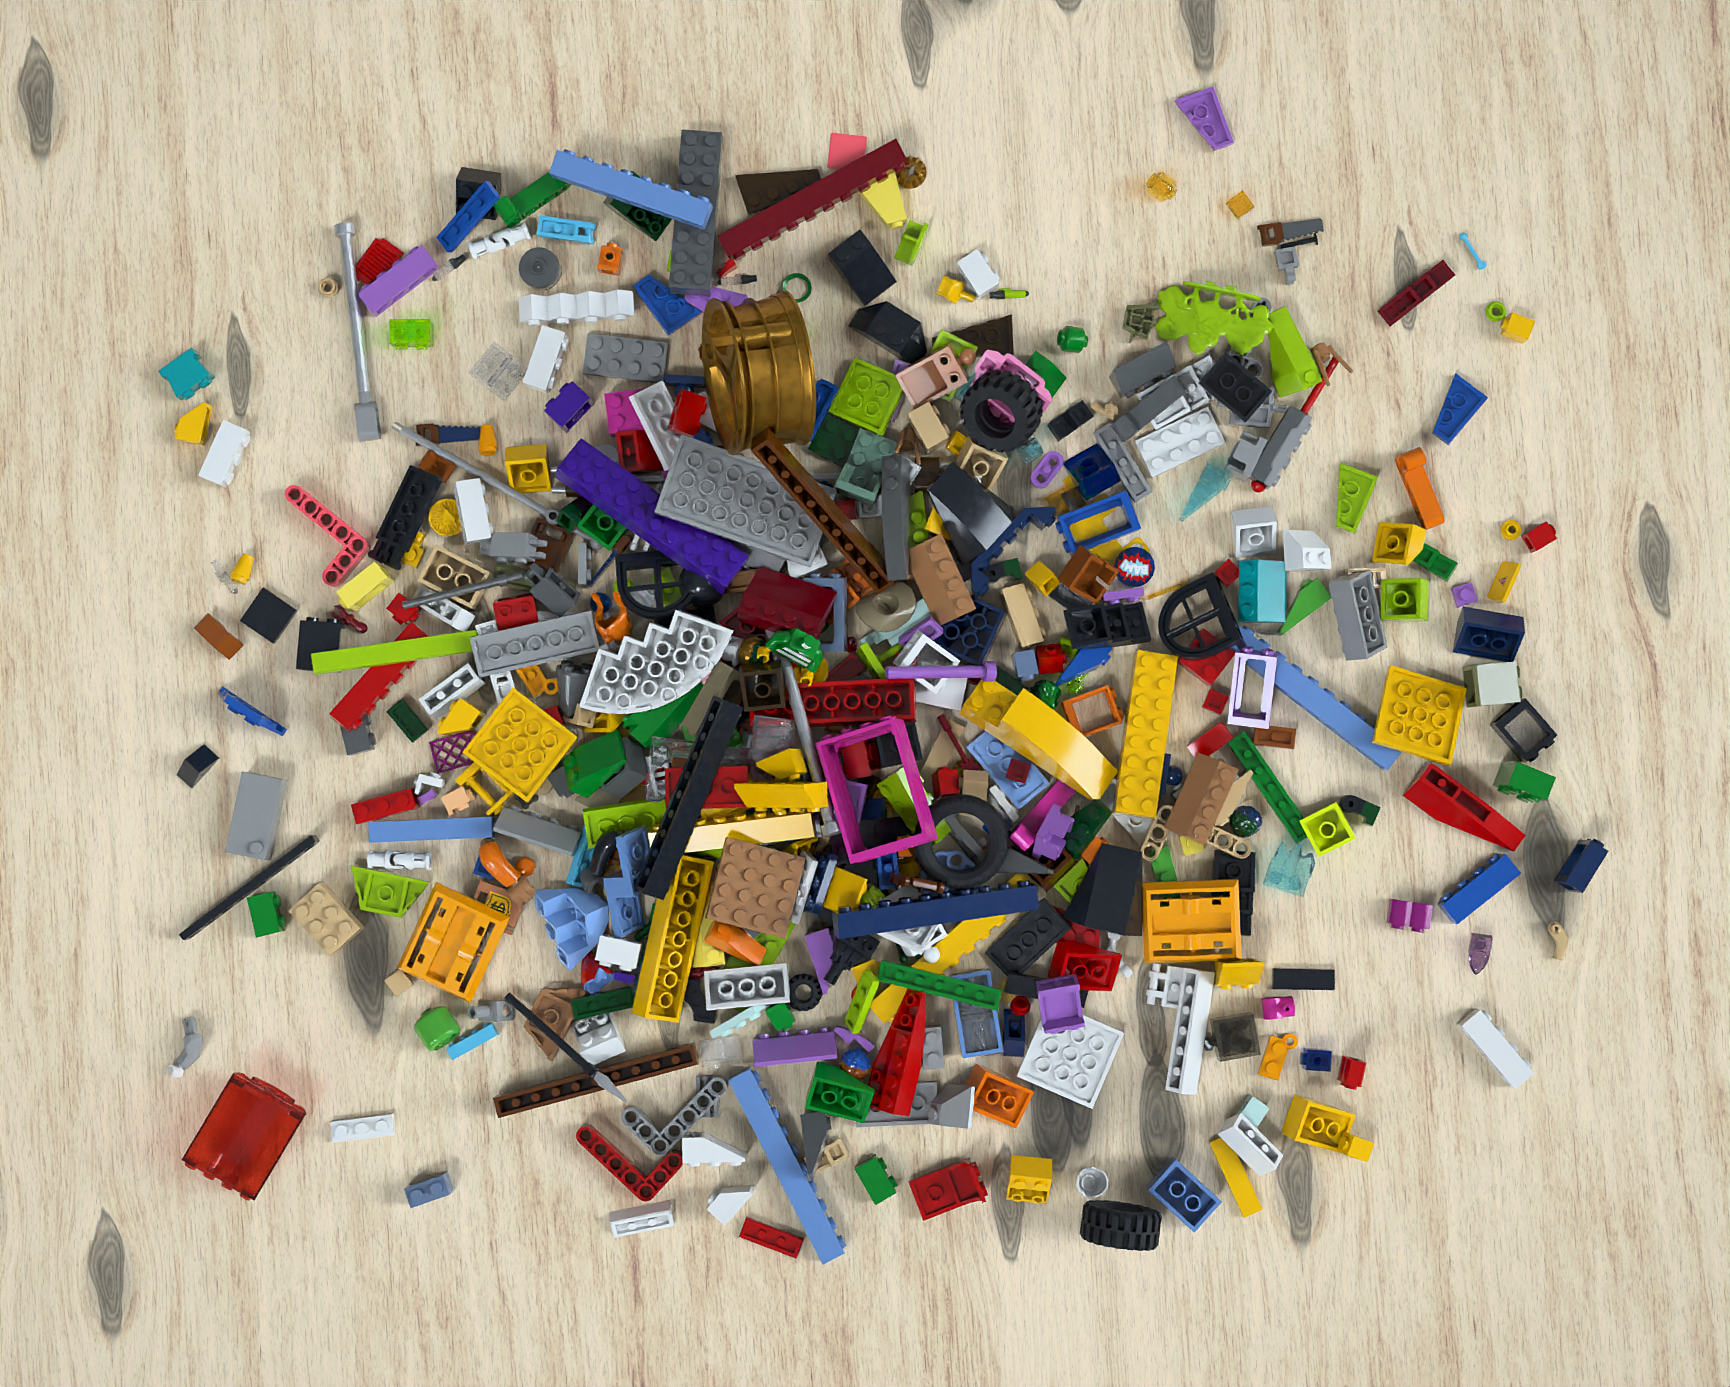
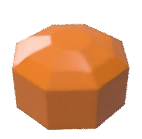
(525, 866)

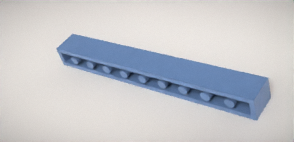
(1321, 704)
(787, 1165)

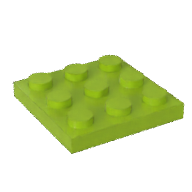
(867, 397)

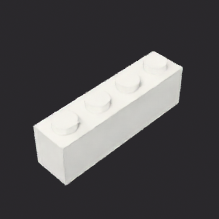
(1495, 1048)

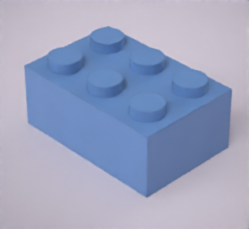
(1183, 1194)

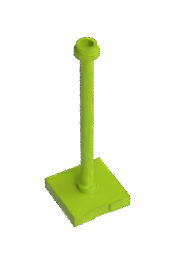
(873, 661)

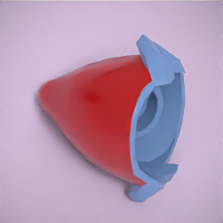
(594, 975)

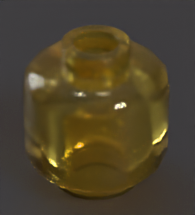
(1161, 186)

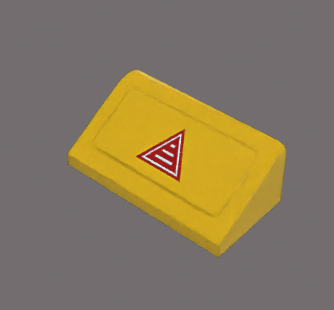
(1503, 581)

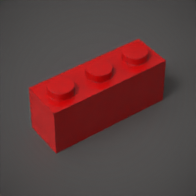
(385, 806)

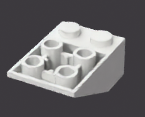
(705, 1148)

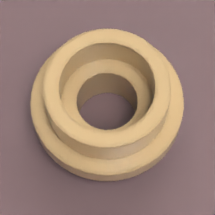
(322, 285)

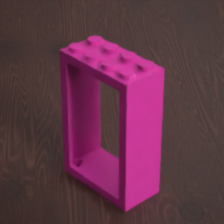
(841, 798)

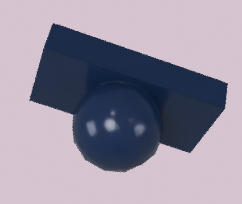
(684, 382)
(1170, 774)

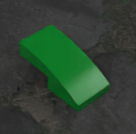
(1435, 562)

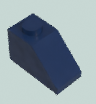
(1013, 1034)

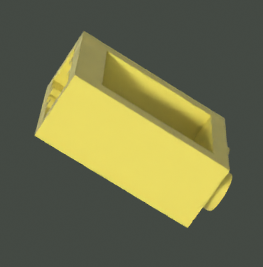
(364, 587)

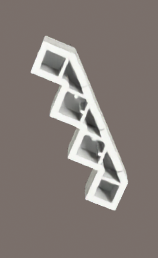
(567, 308)

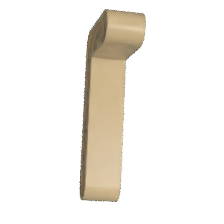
(1157, 844)

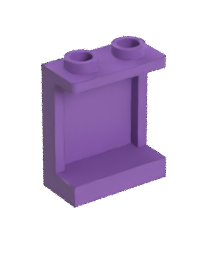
(1060, 1004)

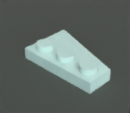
(738, 1021)

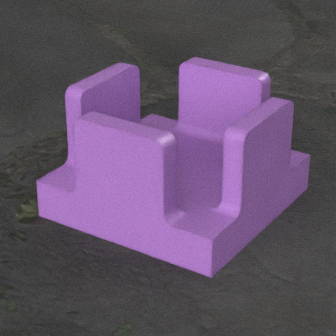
(1046, 841)

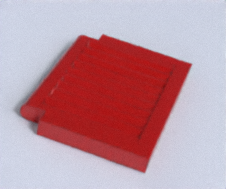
(376, 259)

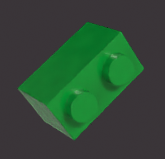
(266, 914)
(875, 1179)

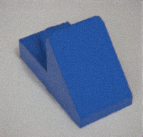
(883, 867)

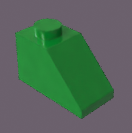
(780, 1016)

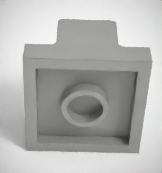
(1245, 456)

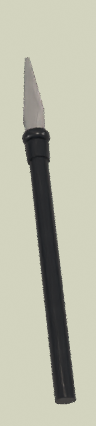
(601, 1079)

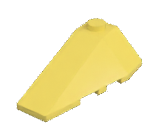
(705, 954)

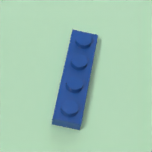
(468, 216)

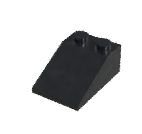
(861, 267)

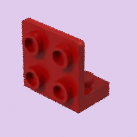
(515, 611)

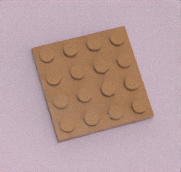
(755, 887)

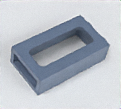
(839, 585)

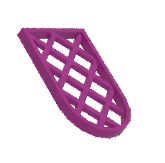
(466, 763)

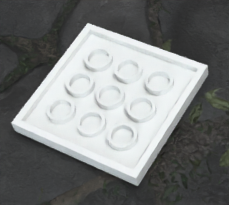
(1071, 1060)

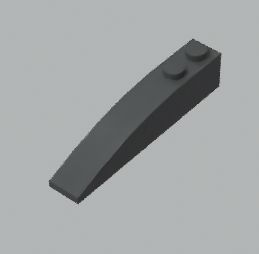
(896, 515)

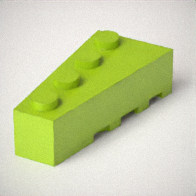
(898, 793)

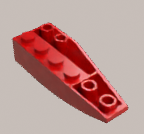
(1458, 807)
(900, 1057)

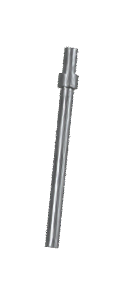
(502, 580)

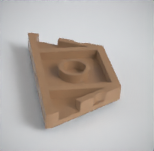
(555, 1011)

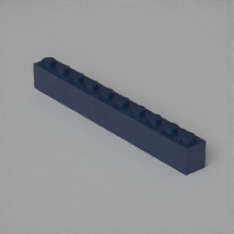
(934, 910)

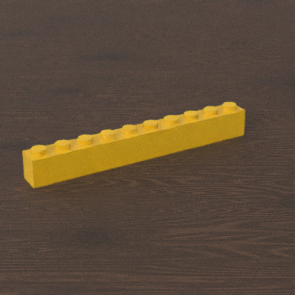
(958, 941)

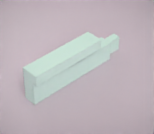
(921, 613)

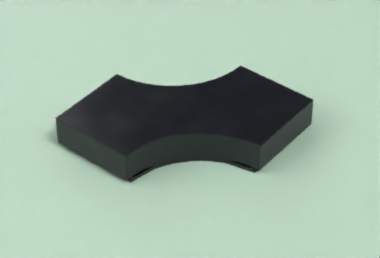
(697, 1002)

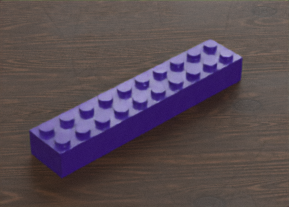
(634, 505)

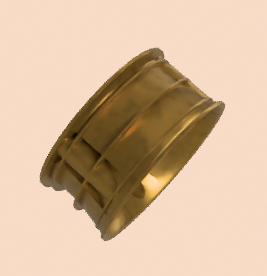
(758, 370)

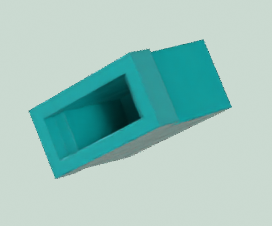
(186, 374)

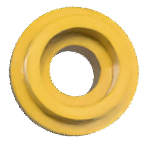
(1506, 534)

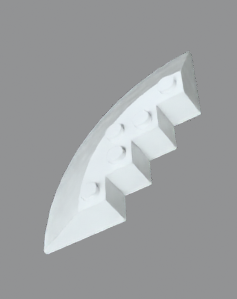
(655, 669)

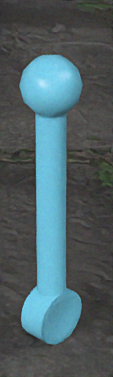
(1481, 264)

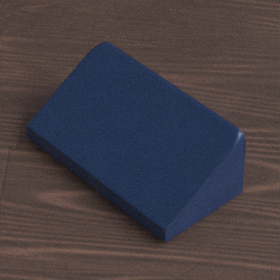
(874, 809)

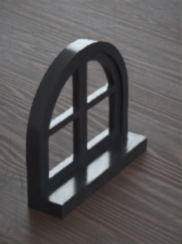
(648, 560)
(1221, 610)

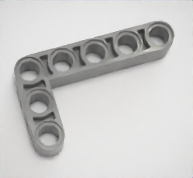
(679, 1120)

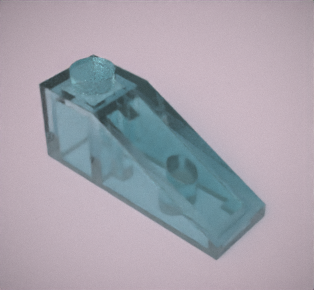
(1208, 486)

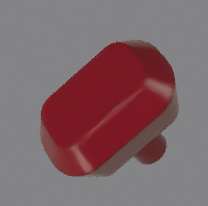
(852, 646)

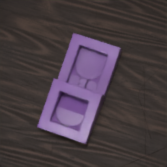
(847, 1036)

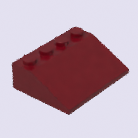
(785, 603)

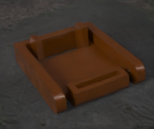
(555, 550)
(920, 883)

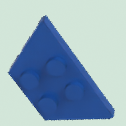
(252, 714)

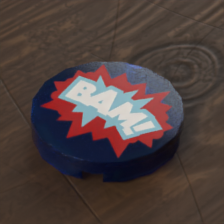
(1135, 567)

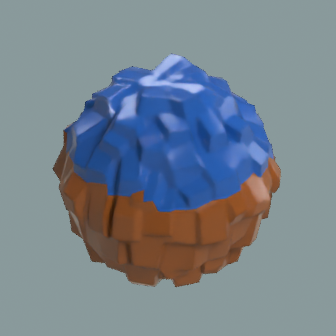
(856, 1063)

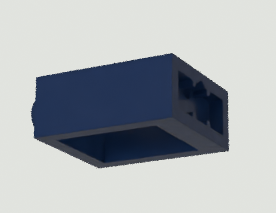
(1581, 865)

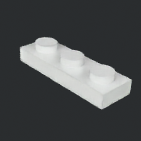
(362, 1128)

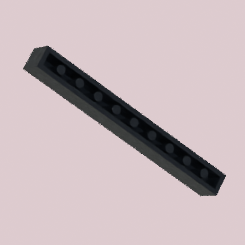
(688, 797)

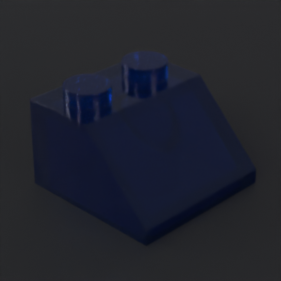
(1092, 471)

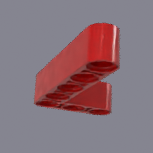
(627, 1166)

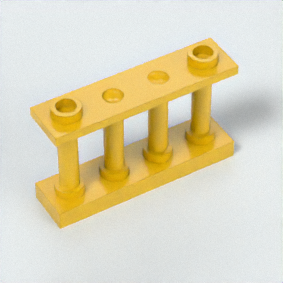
(468, 778)

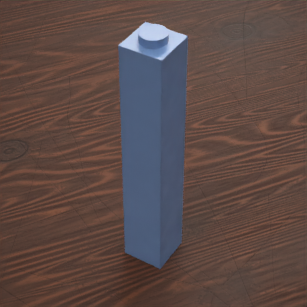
(431, 829)

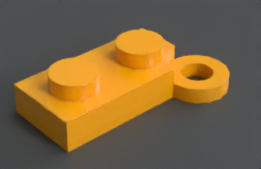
(536, 680)
(1275, 1055)

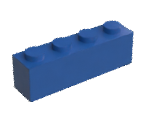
(1479, 888)

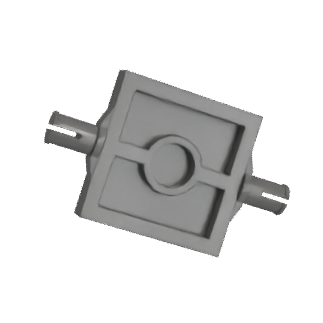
(1262, 416)

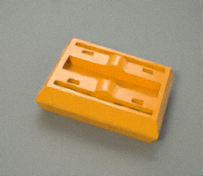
(1191, 922)
(453, 942)

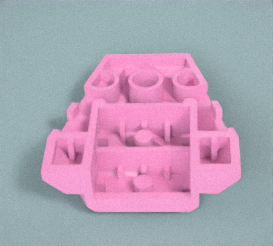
(994, 360)

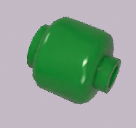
(1072, 339)

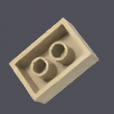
(449, 571)
(326, 919)

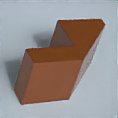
(218, 636)

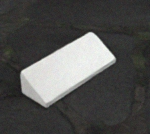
(641, 1219)

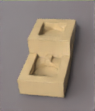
(832, 1155)

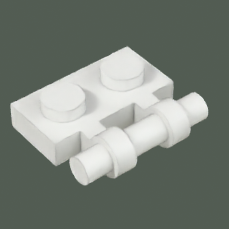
(1171, 986)

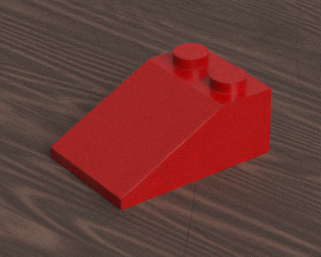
(1092, 965)

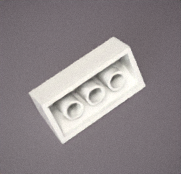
(747, 986)

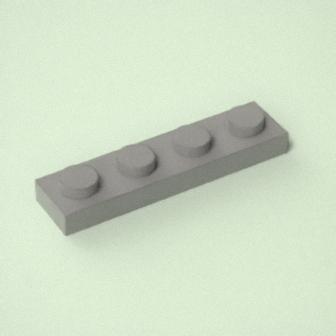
(1124, 463)

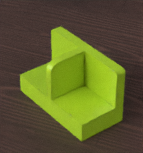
(911, 242)

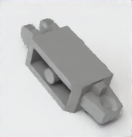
(513, 547)

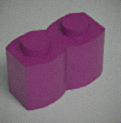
(1409, 914)

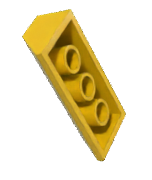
(783, 795)

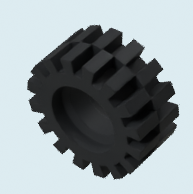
(809, 980)

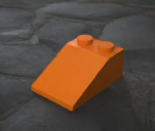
(998, 1096)

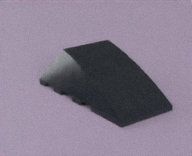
(968, 511)
(1110, 892)

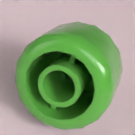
(436, 1028)

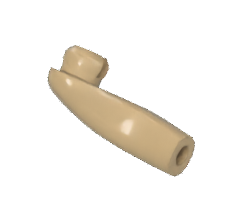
(1560, 939)

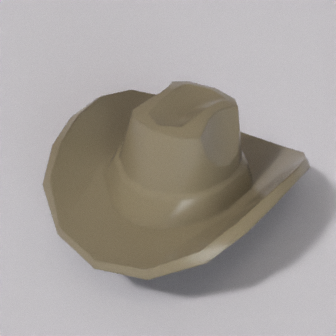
(887, 609)

